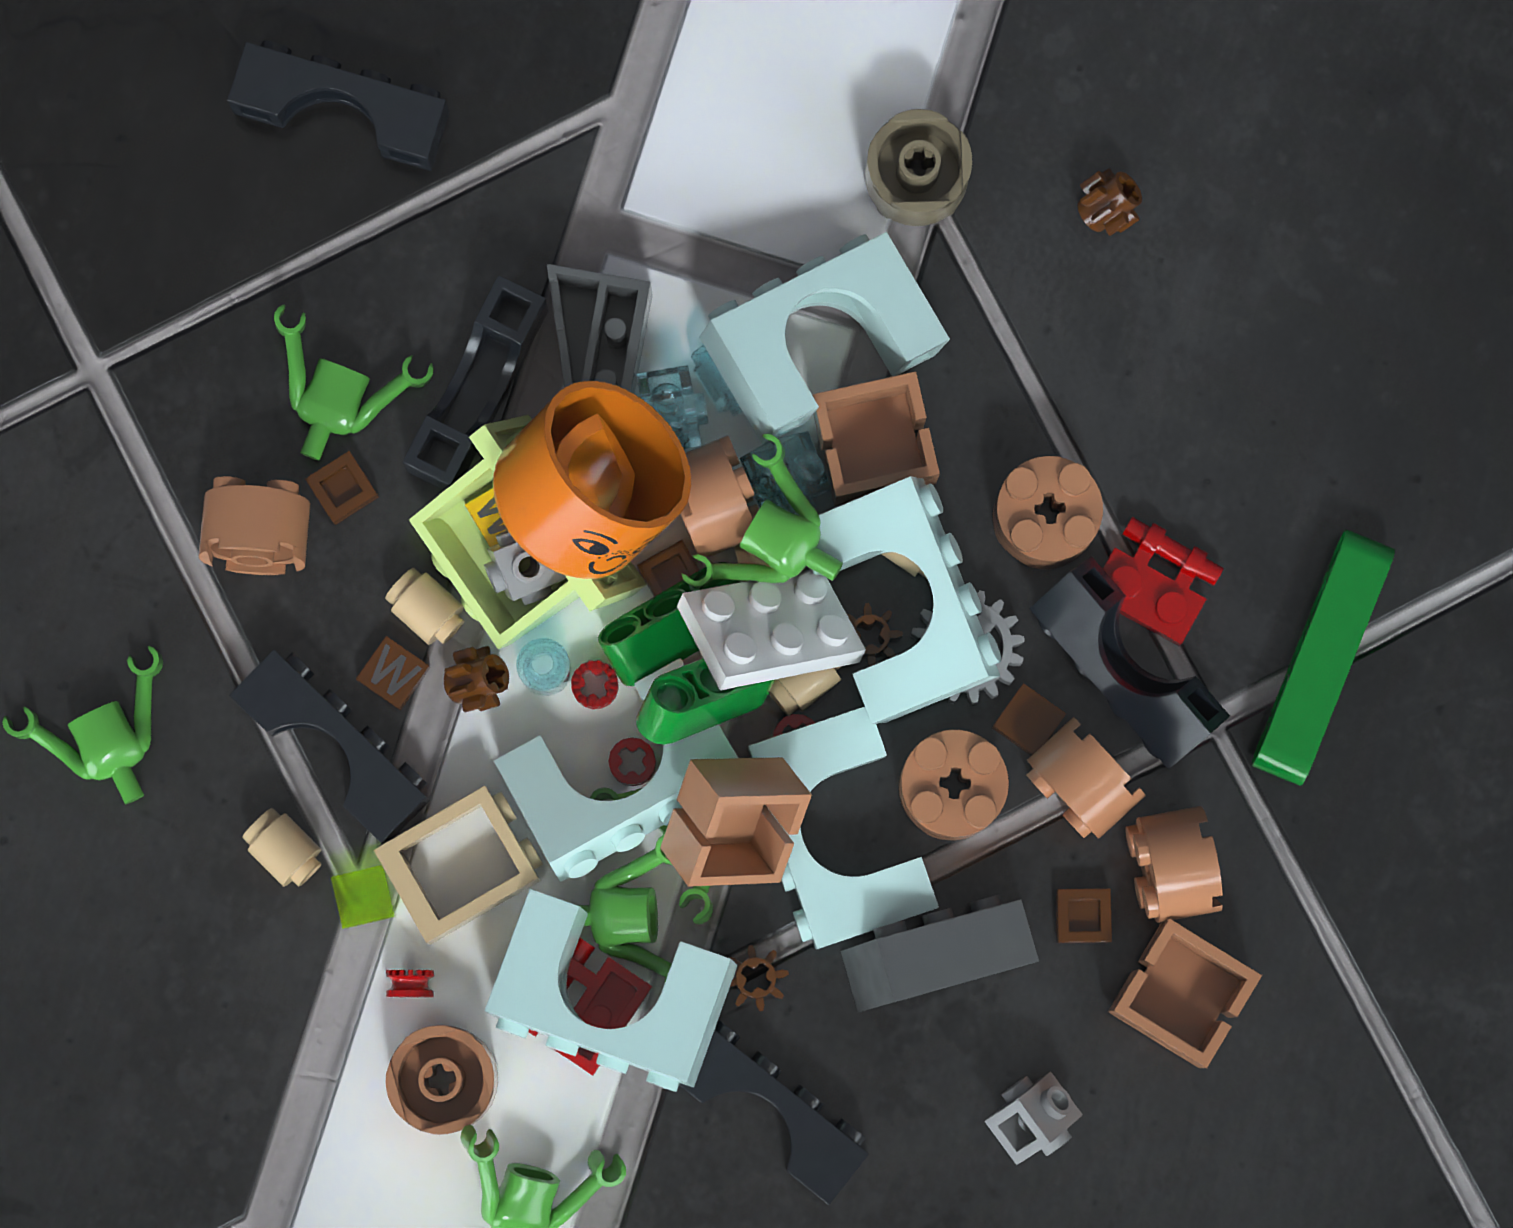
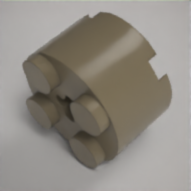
(943, 154)

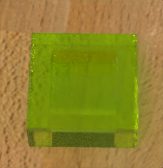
(363, 897)

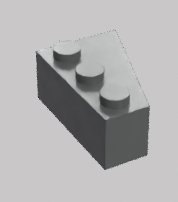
(599, 325)
(939, 953)

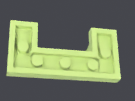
(462, 551)

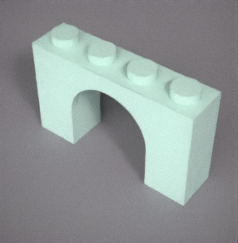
(863, 282)
(954, 648)
(582, 830)
(831, 903)
(664, 1042)

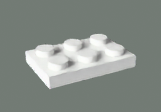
(770, 629)

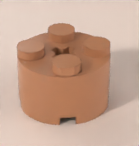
(1069, 491)
(718, 498)
(254, 526)
(976, 764)
(1084, 779)
(1176, 865)
(417, 1061)

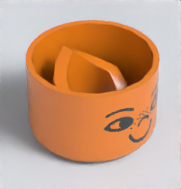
(591, 480)

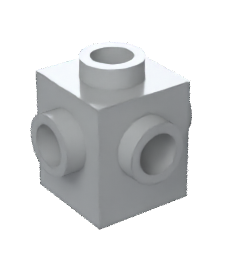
(505, 575)
(1034, 1117)

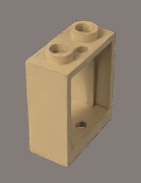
(413, 894)

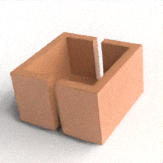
(874, 436)
(724, 827)
(1184, 993)

